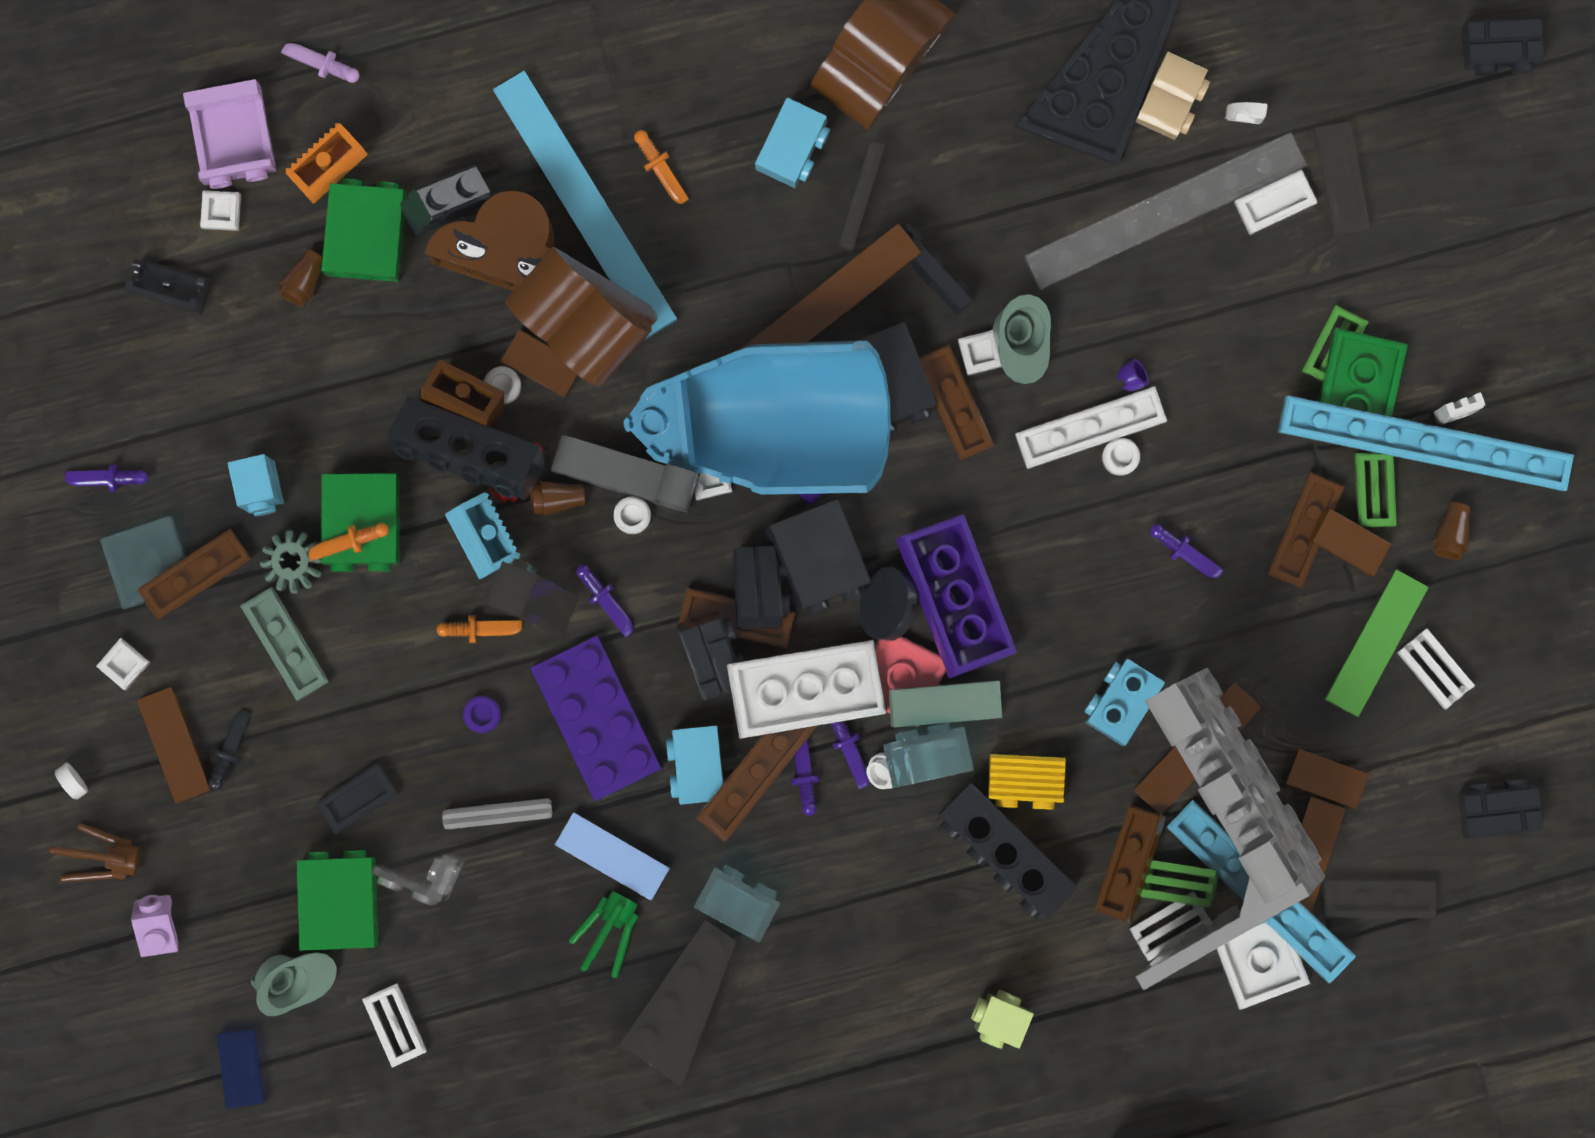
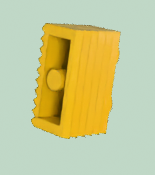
(1026, 779)

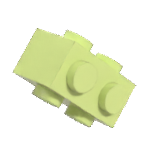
(1001, 1019)

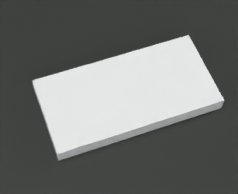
(806, 689)

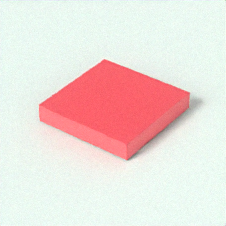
(906, 666)

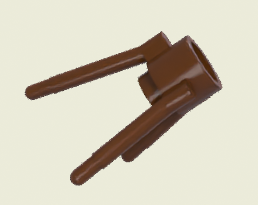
(121, 859)

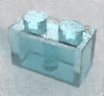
(927, 756)
(737, 903)

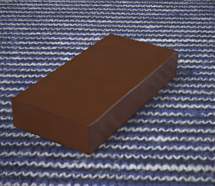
(539, 364)
(1349, 542)
(1326, 778)

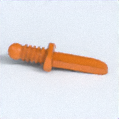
(661, 169)
(351, 540)
(479, 628)

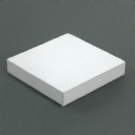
(1261, 966)

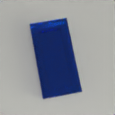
(240, 1068)

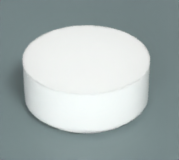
(505, 380)
(1120, 456)
(632, 515)
(71, 781)

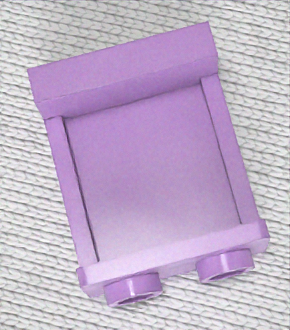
(231, 133)

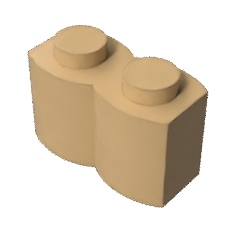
(1172, 96)

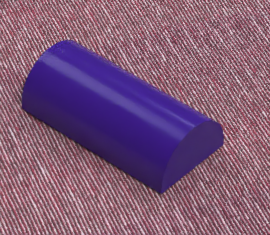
(956, 596)

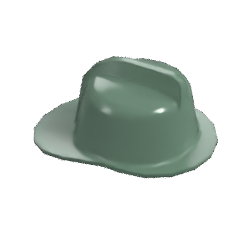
(1023, 338)
(292, 982)

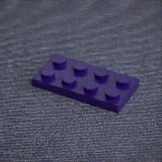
(596, 718)

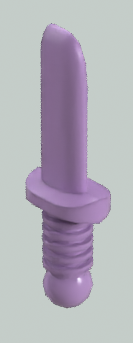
(324, 64)

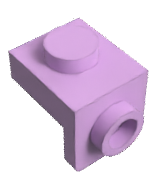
(154, 925)

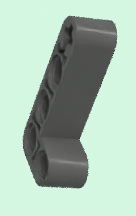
(625, 473)

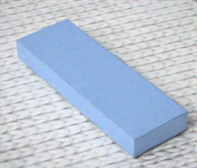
(612, 856)

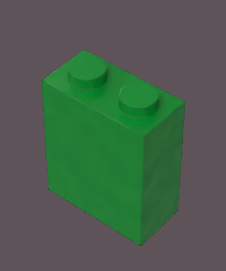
(364, 231)
(362, 502)
(337, 901)

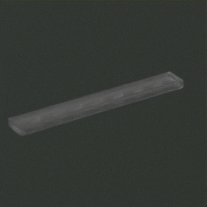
(1165, 211)

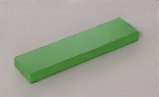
(1376, 643)

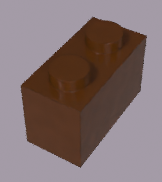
(463, 394)

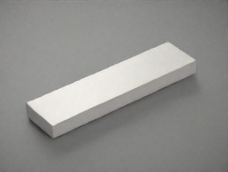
(1091, 427)

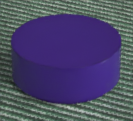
(482, 714)

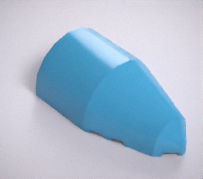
(774, 418)

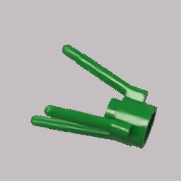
(616, 912)

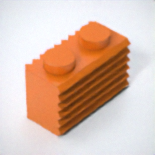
(326, 162)

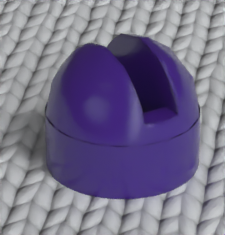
(1133, 375)

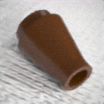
(302, 279)
(555, 497)
(1453, 533)

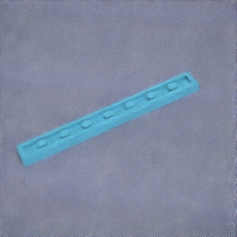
(580, 195)
(1425, 443)

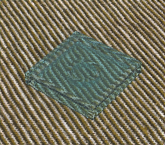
(140, 556)

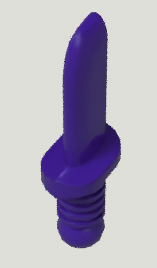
(106, 477)
(1185, 551)
(605, 599)
(851, 753)
(805, 780)

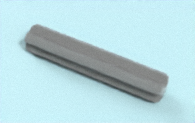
(497, 813)

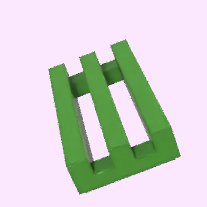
(1348, 318)
(1376, 521)
(1210, 888)

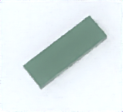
(285, 643)
(945, 703)

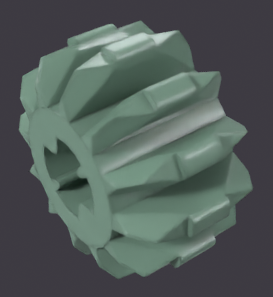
(286, 575)

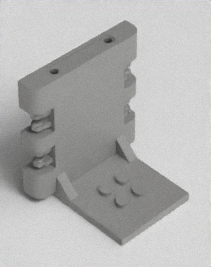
(1244, 798)

